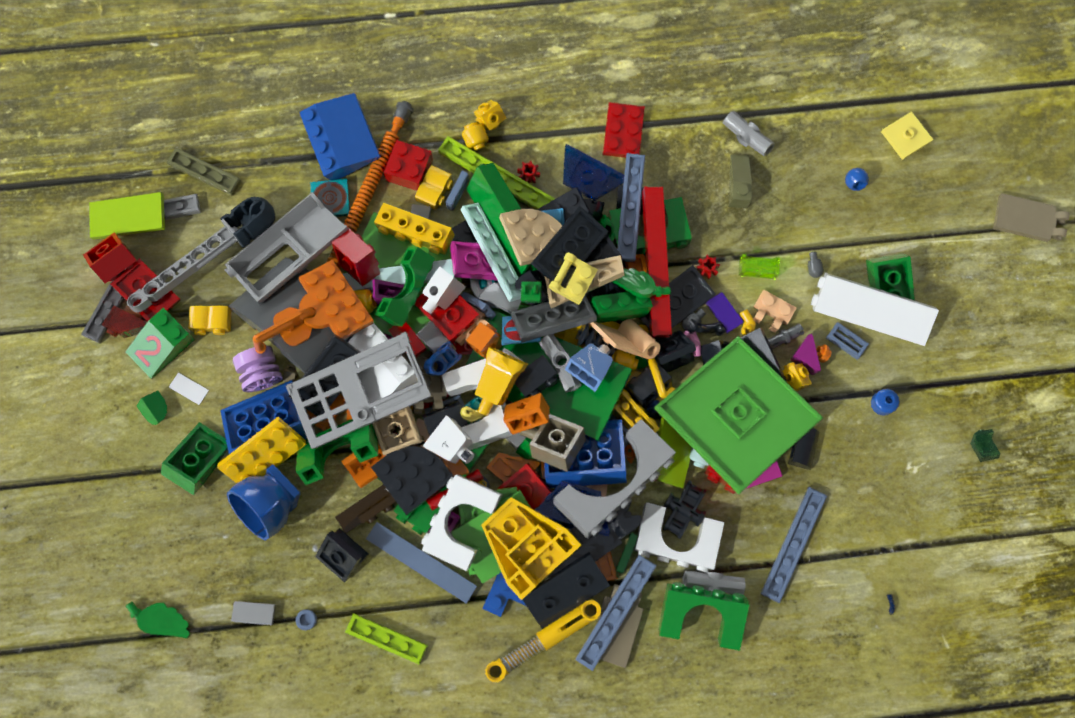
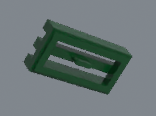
(626, 554)

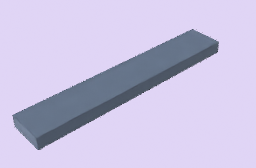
(630, 206)
(793, 545)
(421, 562)
(615, 612)

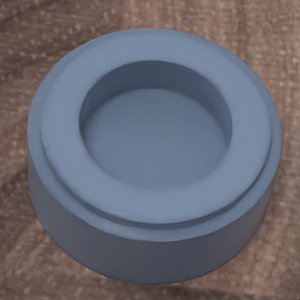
(306, 619)

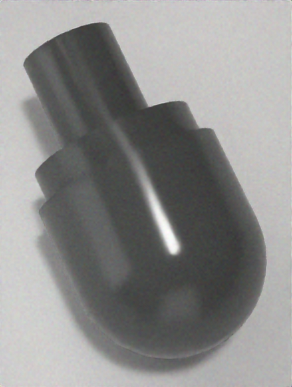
(815, 266)
(697, 317)

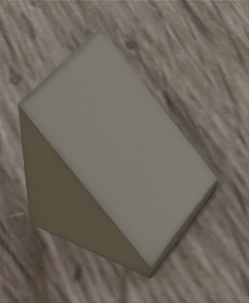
(290, 373)

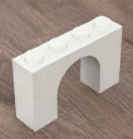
(491, 427)
(439, 540)
(701, 556)

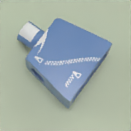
(590, 365)

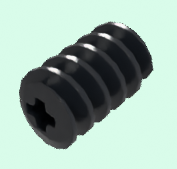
(591, 336)

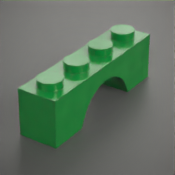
(416, 267)

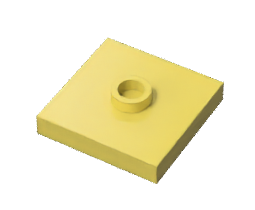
(907, 135)

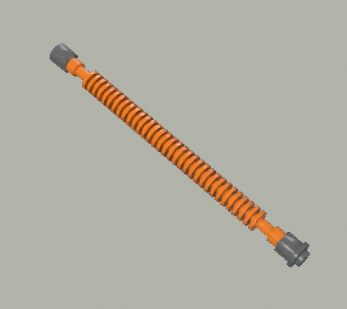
(375, 171)

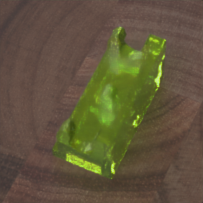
(759, 267)

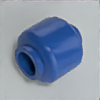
(885, 402)

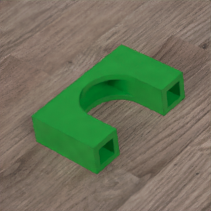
(676, 222)
(311, 461)
(681, 599)

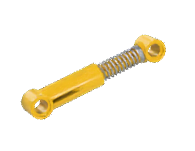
(545, 639)

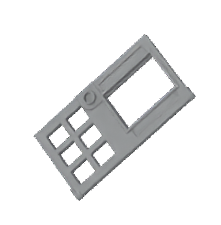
(356, 399)

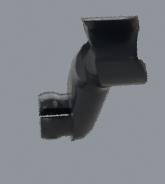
(706, 328)

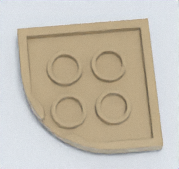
(528, 232)

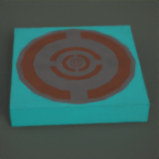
(333, 195)

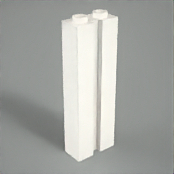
(874, 309)

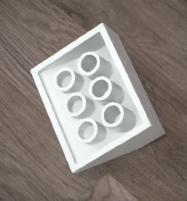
(387, 376)

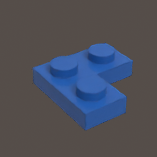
(499, 596)

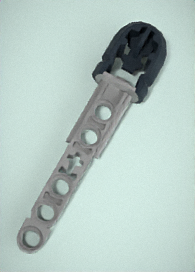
(253, 213)

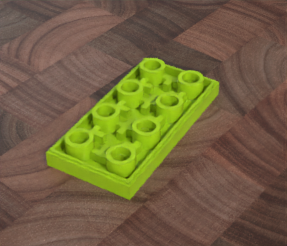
(127, 215)
(677, 472)

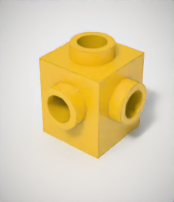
(489, 115)
(797, 376)

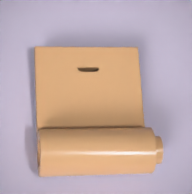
(629, 338)

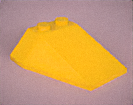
(526, 545)

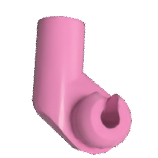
(694, 338)

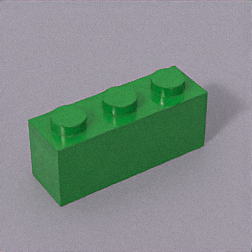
(620, 307)

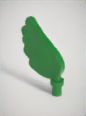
(640, 284)
(160, 620)

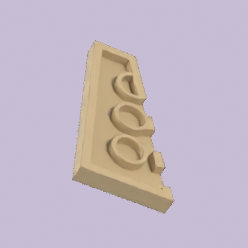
(608, 271)

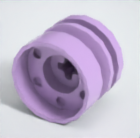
(257, 369)

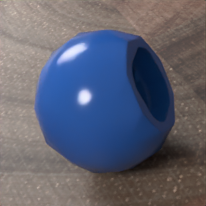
(856, 179)

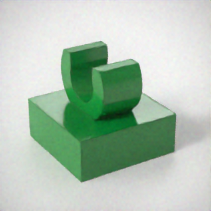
(531, 292)

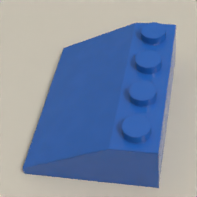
(339, 136)
(253, 414)
(596, 462)

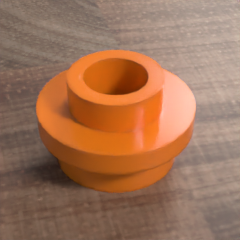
(823, 353)

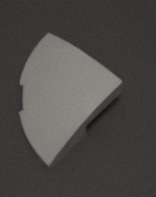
(495, 297)

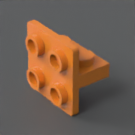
(362, 472)

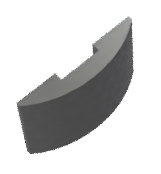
(262, 315)

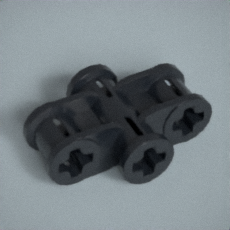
(684, 509)

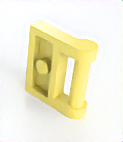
(579, 281)

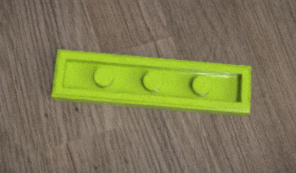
(386, 638)

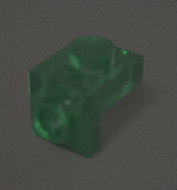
(984, 445)

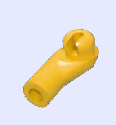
(749, 323)

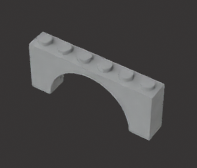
(591, 512)

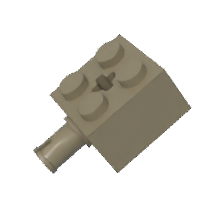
(556, 442)

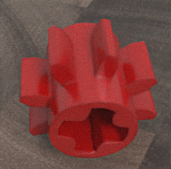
(528, 167)
(711, 264)

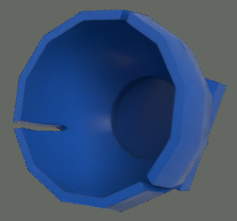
(264, 502)

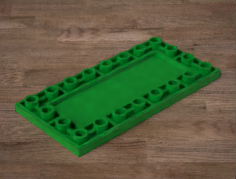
(580, 406)

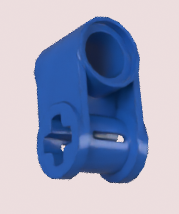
(444, 357)

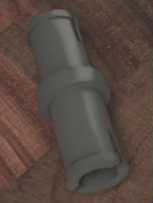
(786, 336)

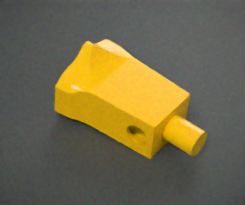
(497, 379)

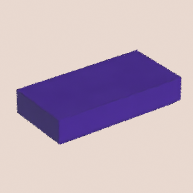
(724, 312)

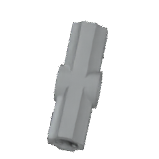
(748, 133)
(555, 353)
(712, 581)

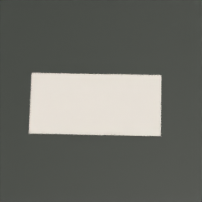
(188, 388)

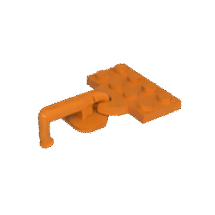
(330, 299)

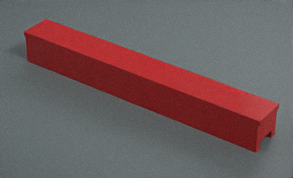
(656, 259)

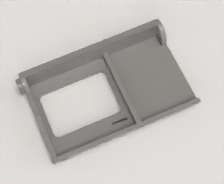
(305, 228)

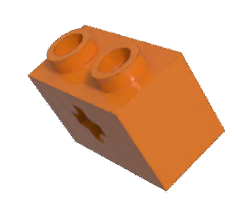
(483, 338)
(526, 413)

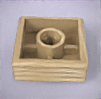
(408, 435)

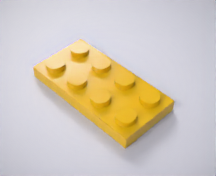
(267, 447)

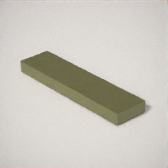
(204, 171)

